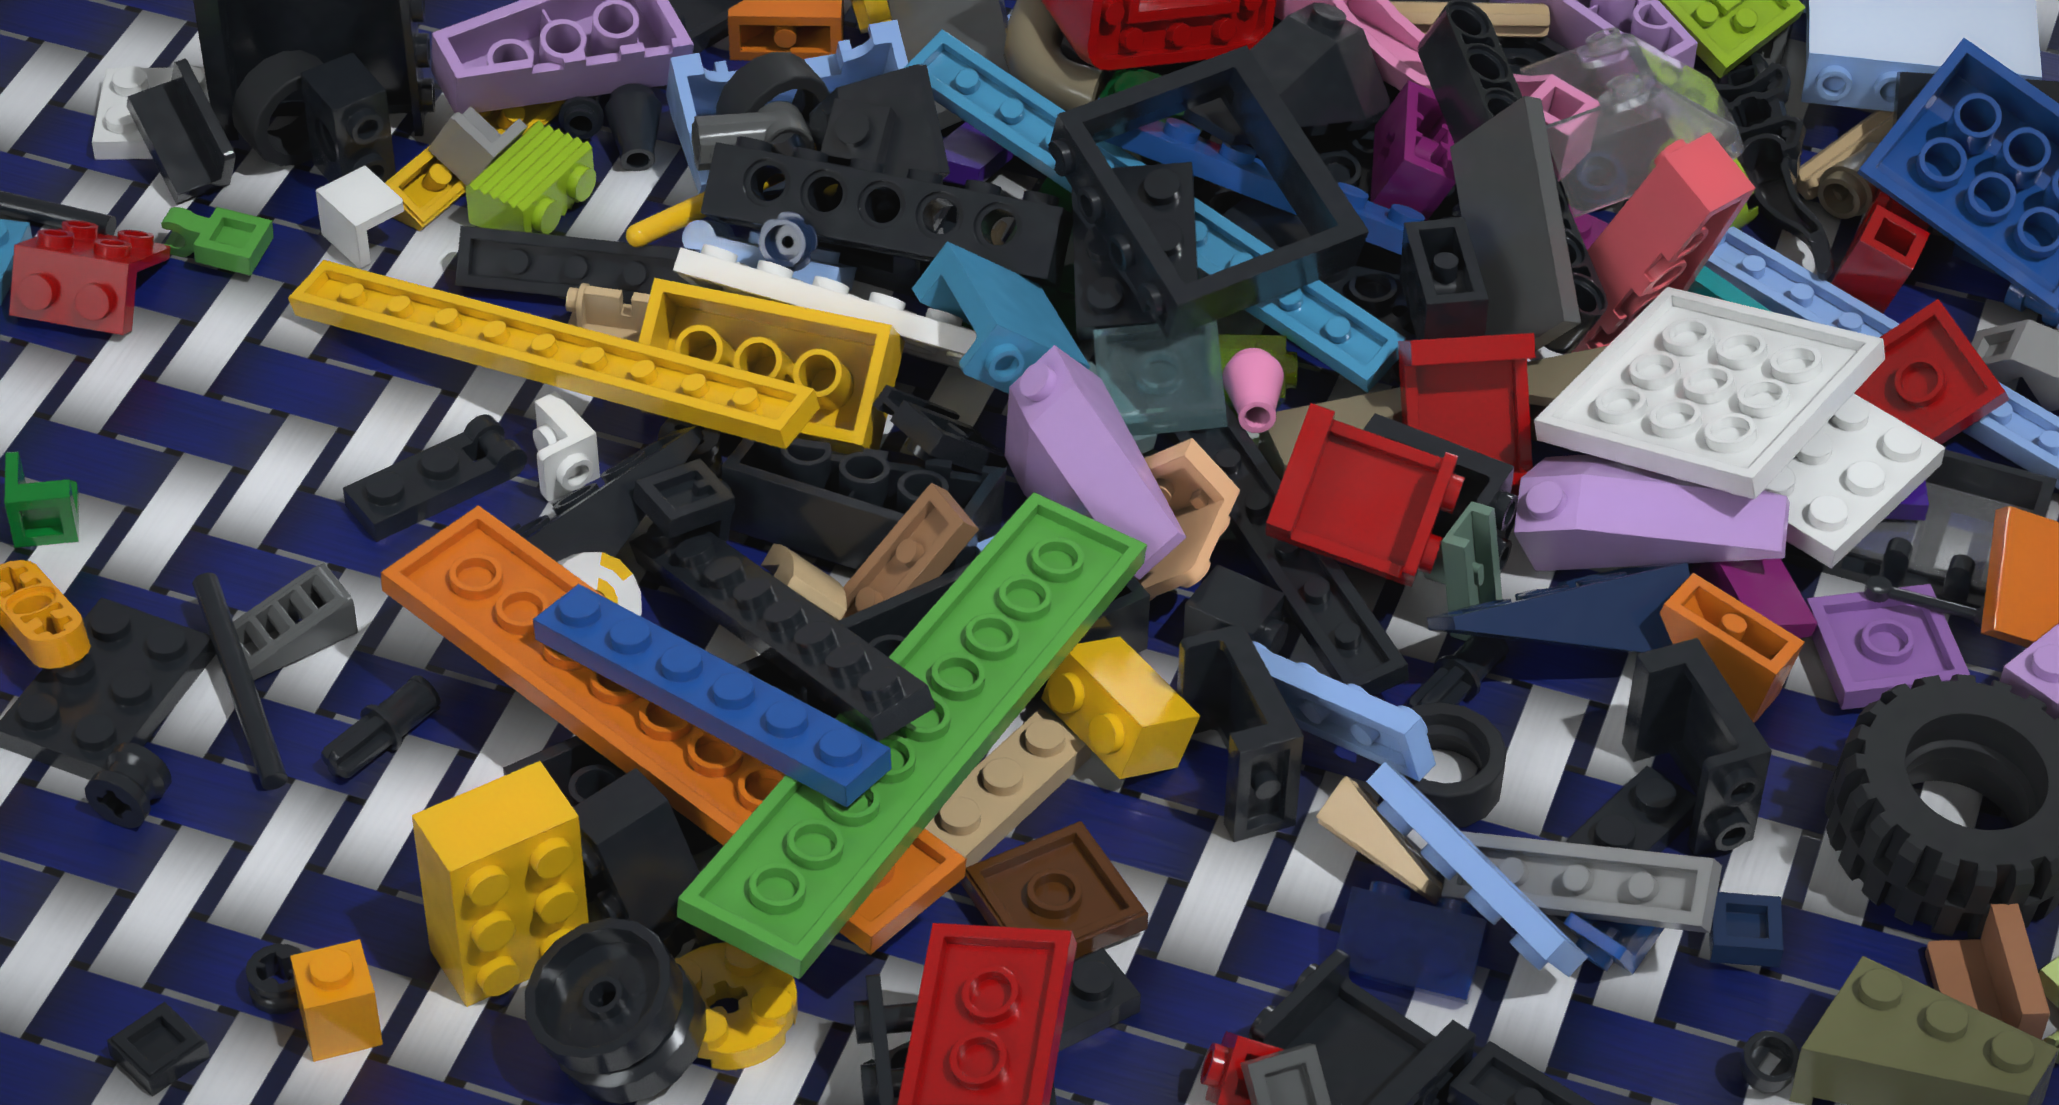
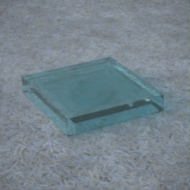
(1163, 381)

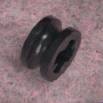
(266, 991)

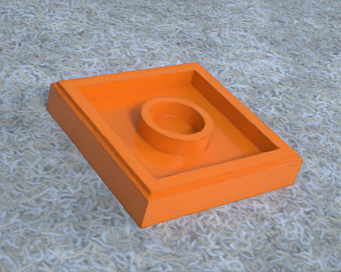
(2022, 577)

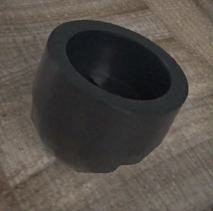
(1757, 1051)

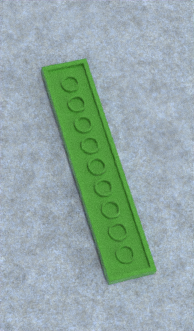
(984, 653)

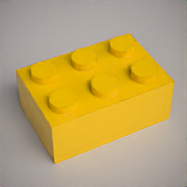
(499, 879)

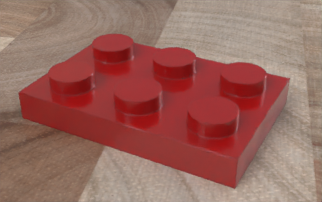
(988, 1016)

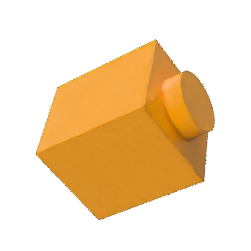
(336, 1000)

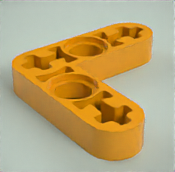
(40, 617)

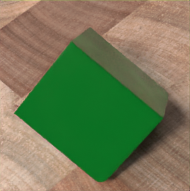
(39, 510)

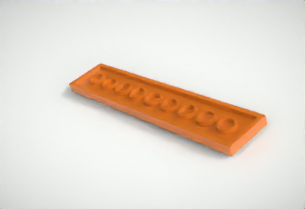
(481, 593)

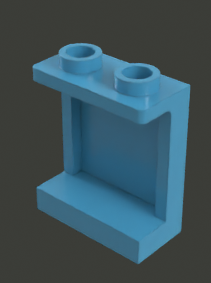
(1005, 309)

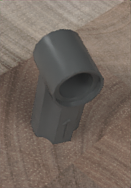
(763, 125)

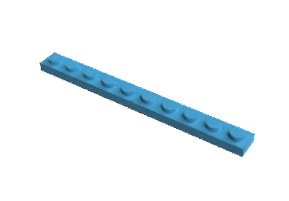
(1024, 122)

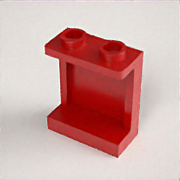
(1471, 394)
(1363, 498)

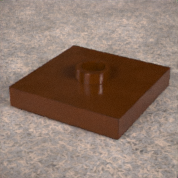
(1057, 885)

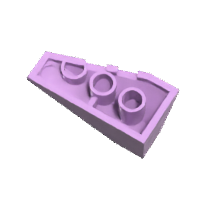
(1619, 515)

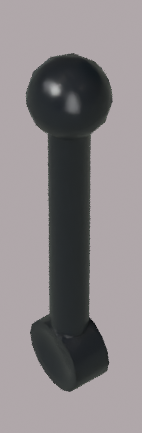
(1880, 589)

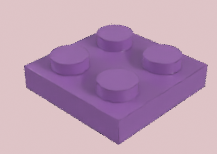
(1881, 644)

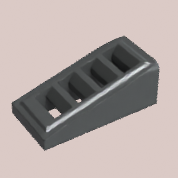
(315, 598)

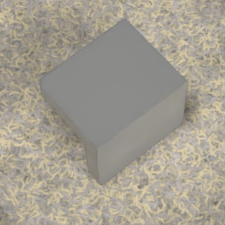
(471, 144)

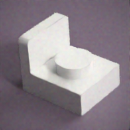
(565, 448)

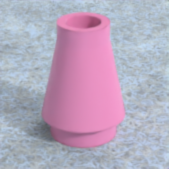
(1254, 387)

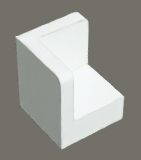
(351, 208)

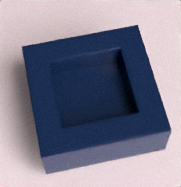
(1746, 930)

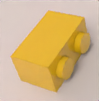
(1121, 708)

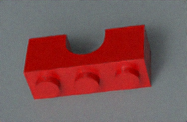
(1882, 253)

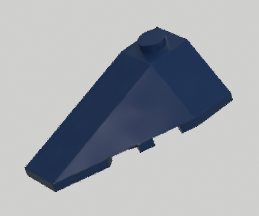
(1593, 612)

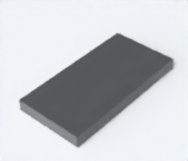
(973, 22)
(1517, 223)

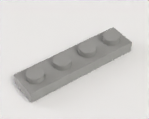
(1603, 881)

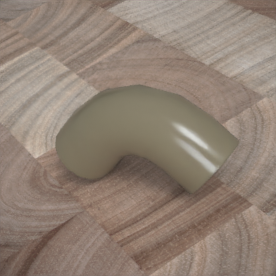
(1037, 60)

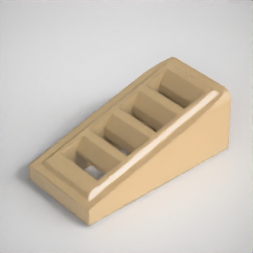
(1354, 819)

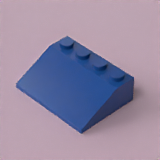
(1981, 168)

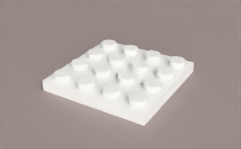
(1710, 391)

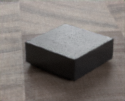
(158, 1049)

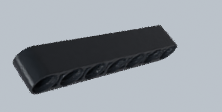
(1471, 88)

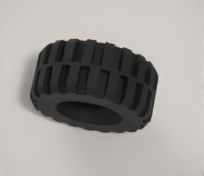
(1910, 852)

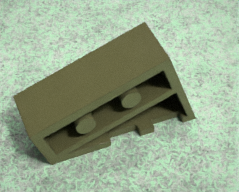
(1915, 1046)

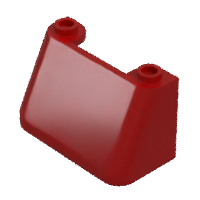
(1159, 31)

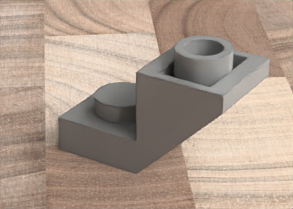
(2023, 351)

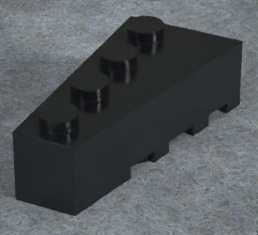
(847, 503)

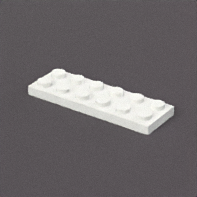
(932, 337)

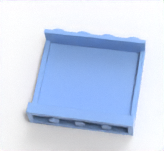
(1863, 44)

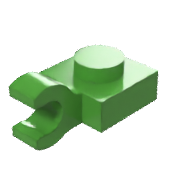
(222, 241)

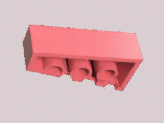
(1665, 231)

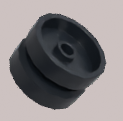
(615, 1010)

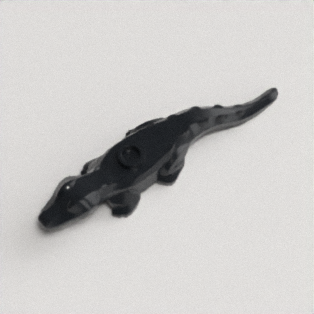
(1773, 150)

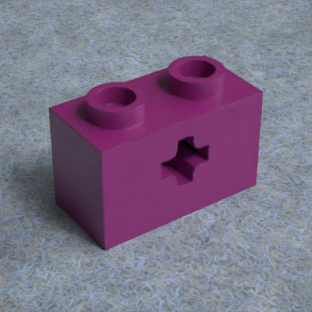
(1412, 153)

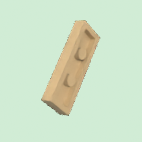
(1009, 785)

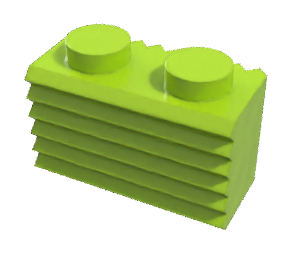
(532, 182)

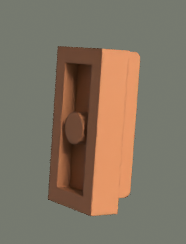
(1993, 971)

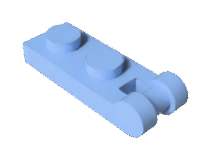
(823, 260)

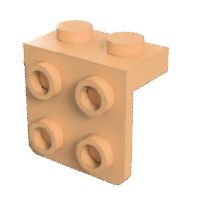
(1201, 503)

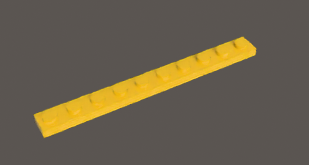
(557, 354)

